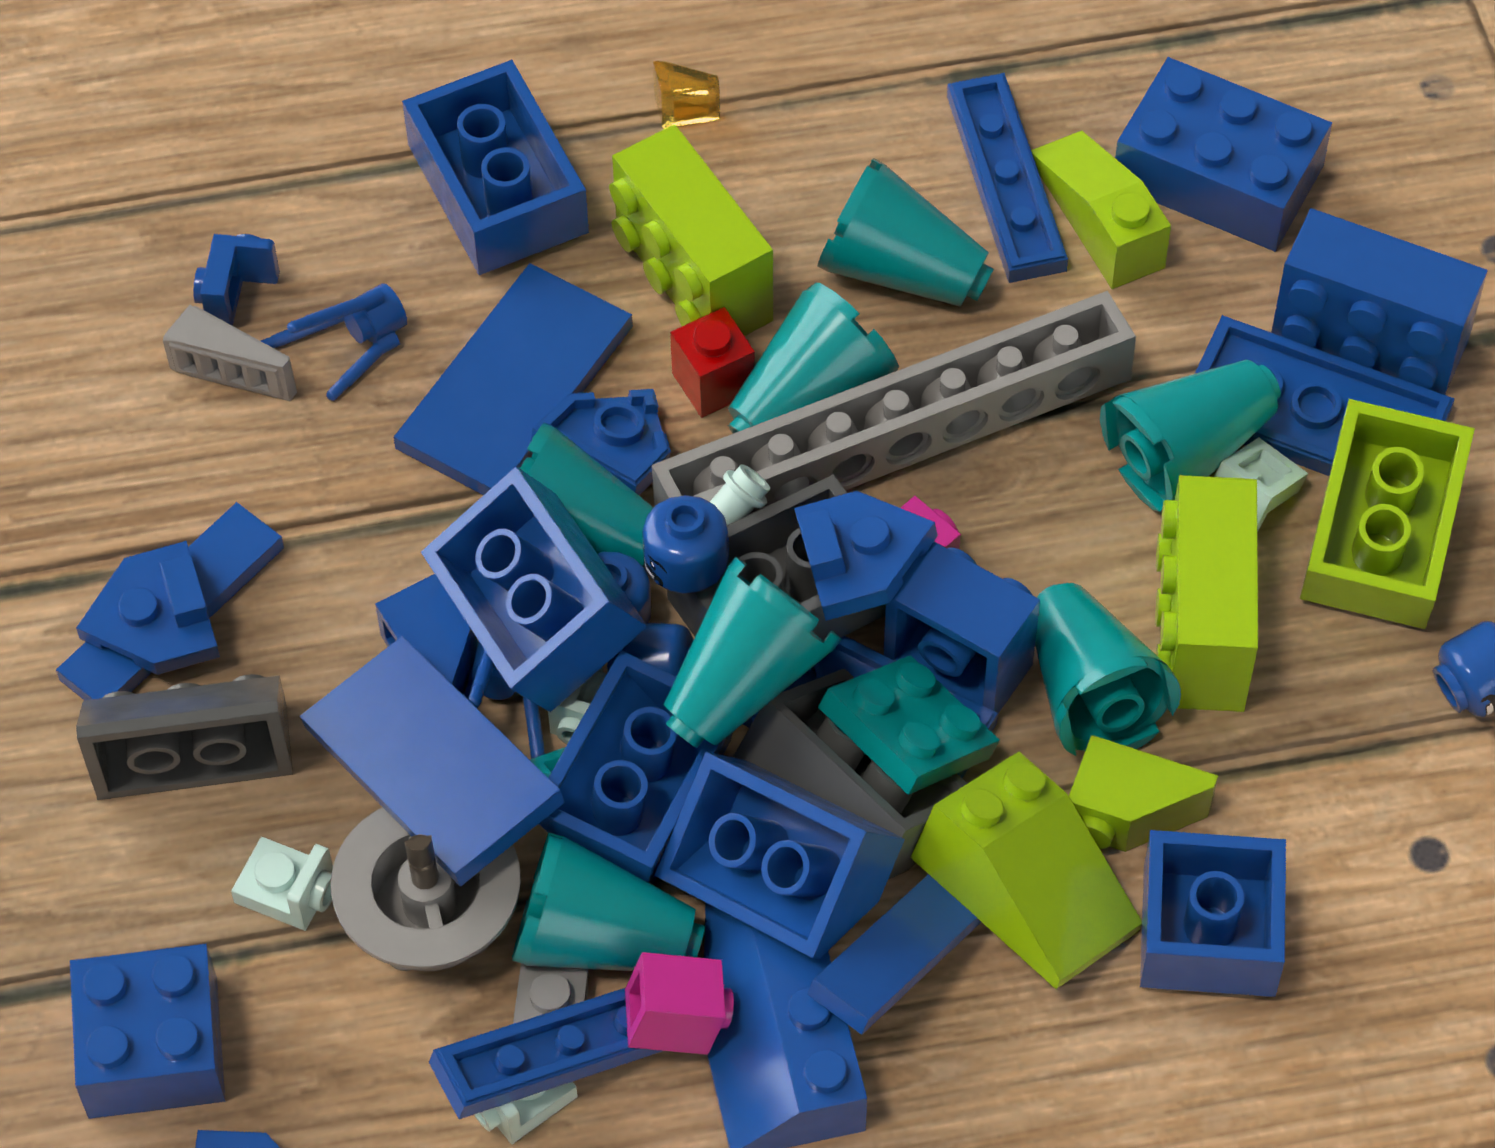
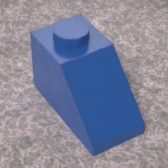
(432, 626)

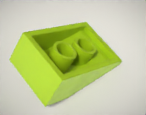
(1028, 869)

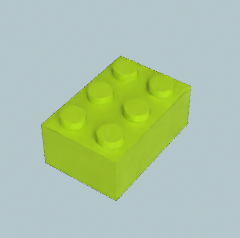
(690, 232)
(1387, 514)
(1209, 590)

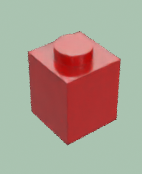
(711, 360)

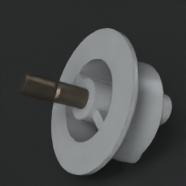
(408, 907)

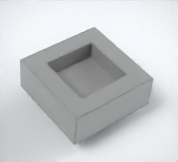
(548, 990)

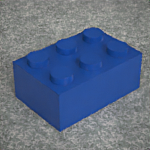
(1224, 152)
(496, 167)
(1378, 300)
(533, 590)

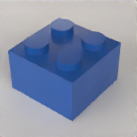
(963, 625)
(1213, 913)
(146, 1031)

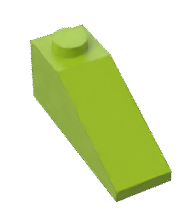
(1105, 208)

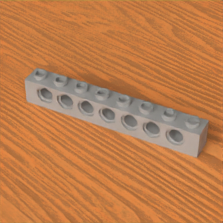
(920, 407)

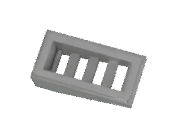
(225, 355)

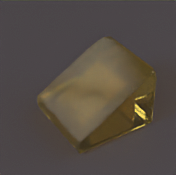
(685, 95)

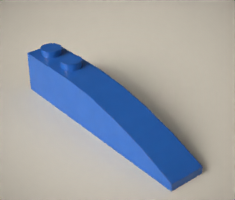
(785, 1061)

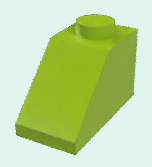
(1132, 792)

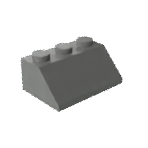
(185, 736)
(810, 751)

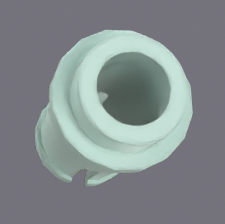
(741, 493)

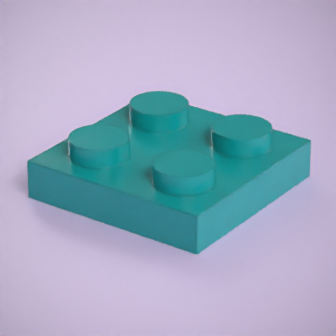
(909, 724)

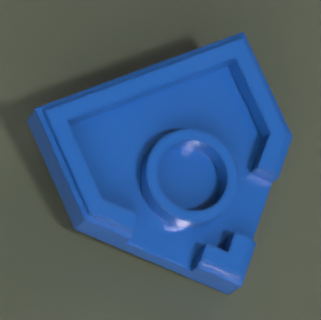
(614, 431)
(860, 549)
(153, 612)

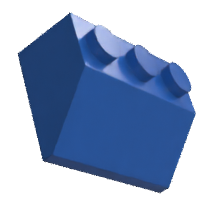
(626, 770)
(776, 855)

